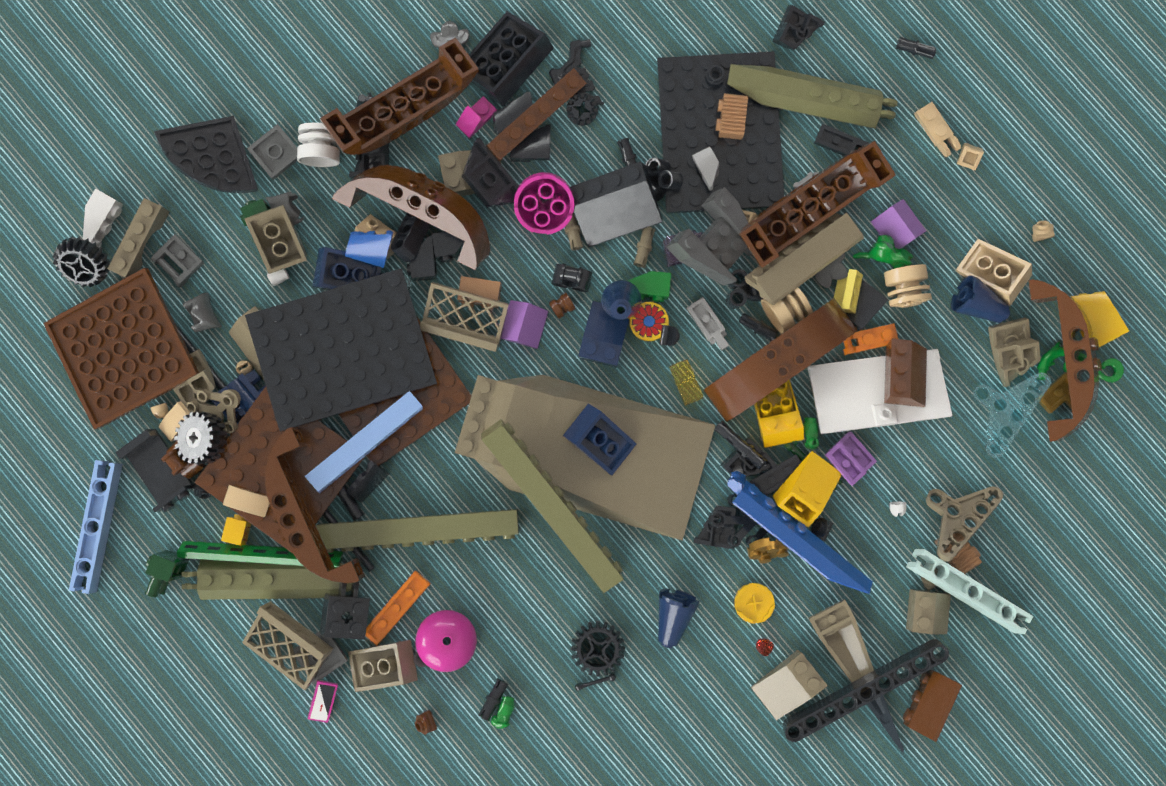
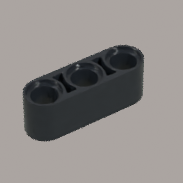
(409, 237)

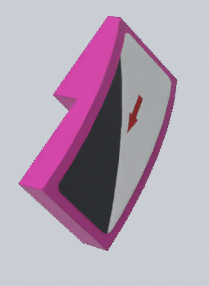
(322, 701)

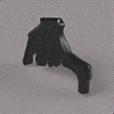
(574, 61)

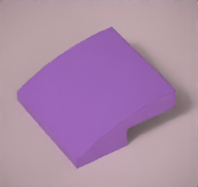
(850, 458)

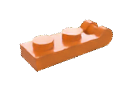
(870, 339)

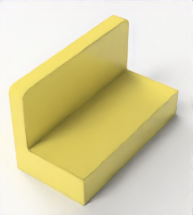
(848, 291)

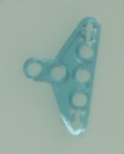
(1014, 401)

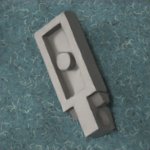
(708, 323)

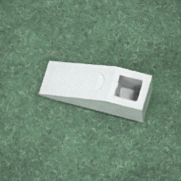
(99, 216)

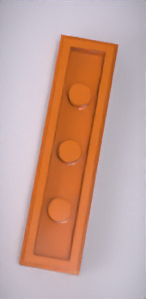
(396, 607)

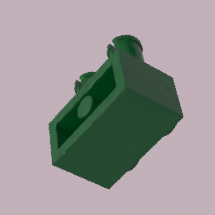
(163, 568)

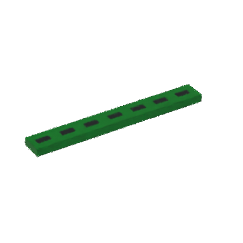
(244, 553)

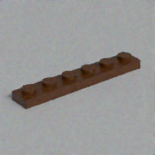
(536, 114)

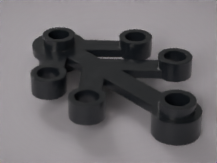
(747, 522)

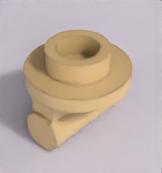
(1042, 231)

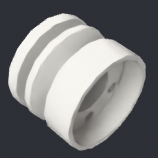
(317, 146)

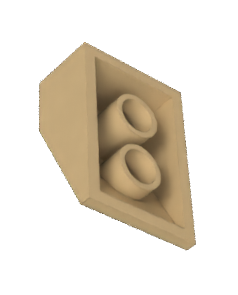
(996, 269)

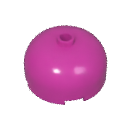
(540, 215)
(431, 635)

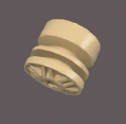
(907, 285)
(782, 313)

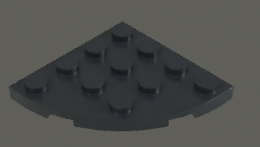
(209, 154)

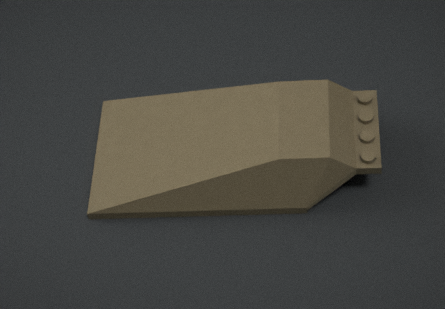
(649, 488)

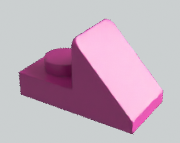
(475, 117)

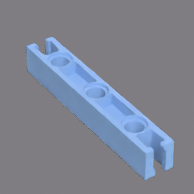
(364, 442)
(91, 542)

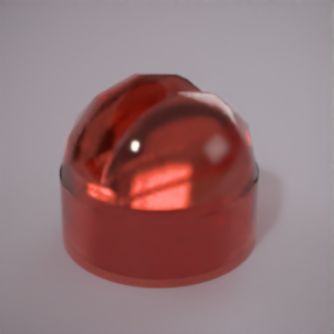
(764, 646)

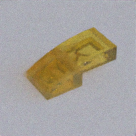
(686, 382)

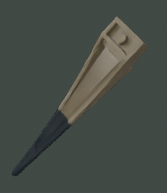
(843, 639)

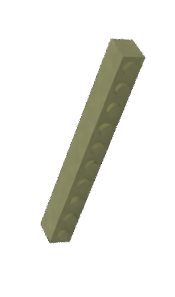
(552, 505)
(419, 529)

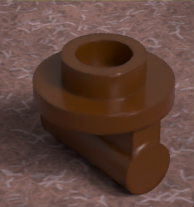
(425, 722)

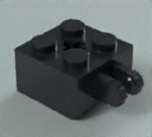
(336, 605)

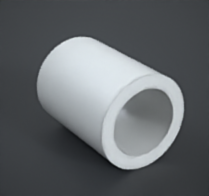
(278, 277)

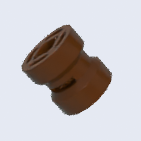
(562, 305)

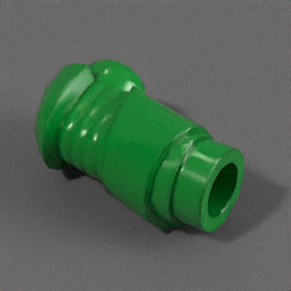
(811, 433)
(505, 710)

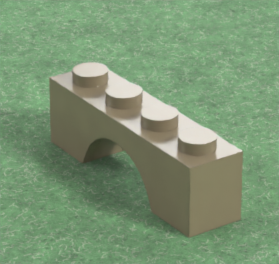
(146, 221)

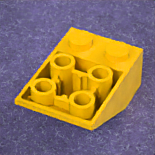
(779, 417)
(808, 489)

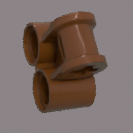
(178, 465)

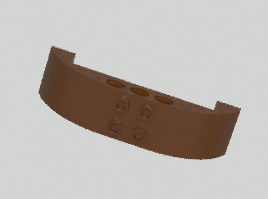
(404, 103)
(425, 200)
(815, 201)
(1072, 320)
(780, 360)
(280, 483)

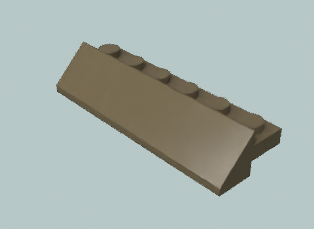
(805, 257)

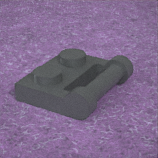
(182, 256)

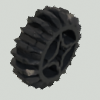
(81, 261)
(590, 653)

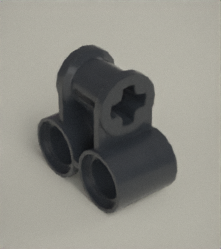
(661, 177)
(571, 277)
(743, 290)

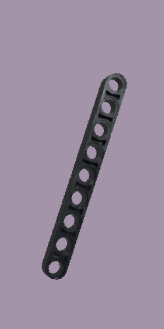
(875, 690)

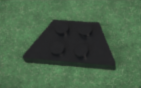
(488, 177)

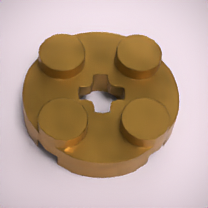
(765, 550)

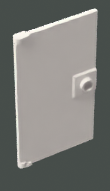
(852, 395)

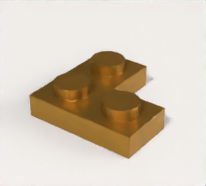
(1056, 394)

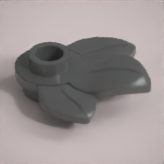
(449, 31)
(834, 270)

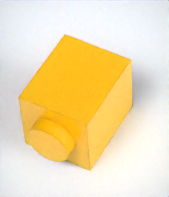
(236, 530)

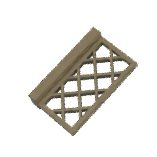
(460, 333)
(294, 633)

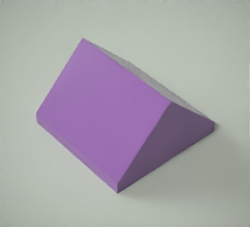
(899, 224)
(524, 324)

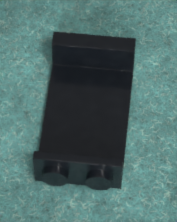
(145, 456)

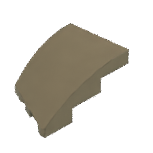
(1013, 349)
(203, 380)

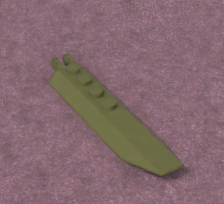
(811, 95)
(257, 581)

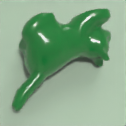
(884, 251)

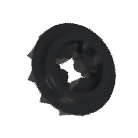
(590, 104)

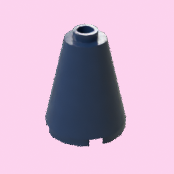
(621, 300)
(979, 301)
(674, 615)

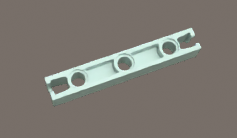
(958, 584)

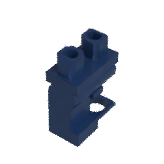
(245, 387)

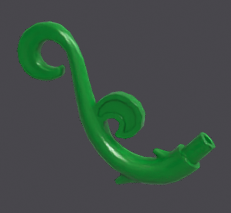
(1057, 351)

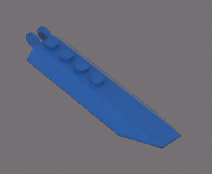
(795, 535)

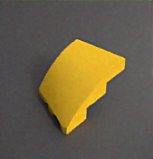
(1102, 315)

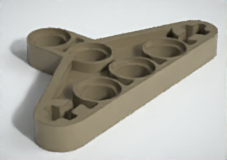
(966, 510)

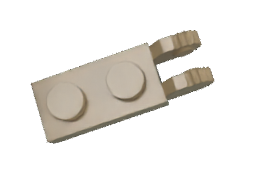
(937, 128)

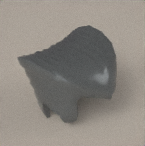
(286, 200)
(202, 313)

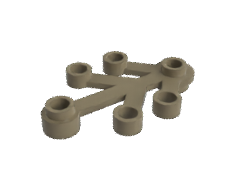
(228, 401)

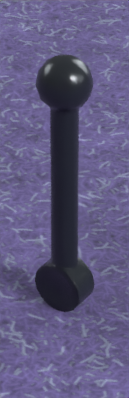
(611, 677)

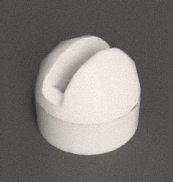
(898, 507)

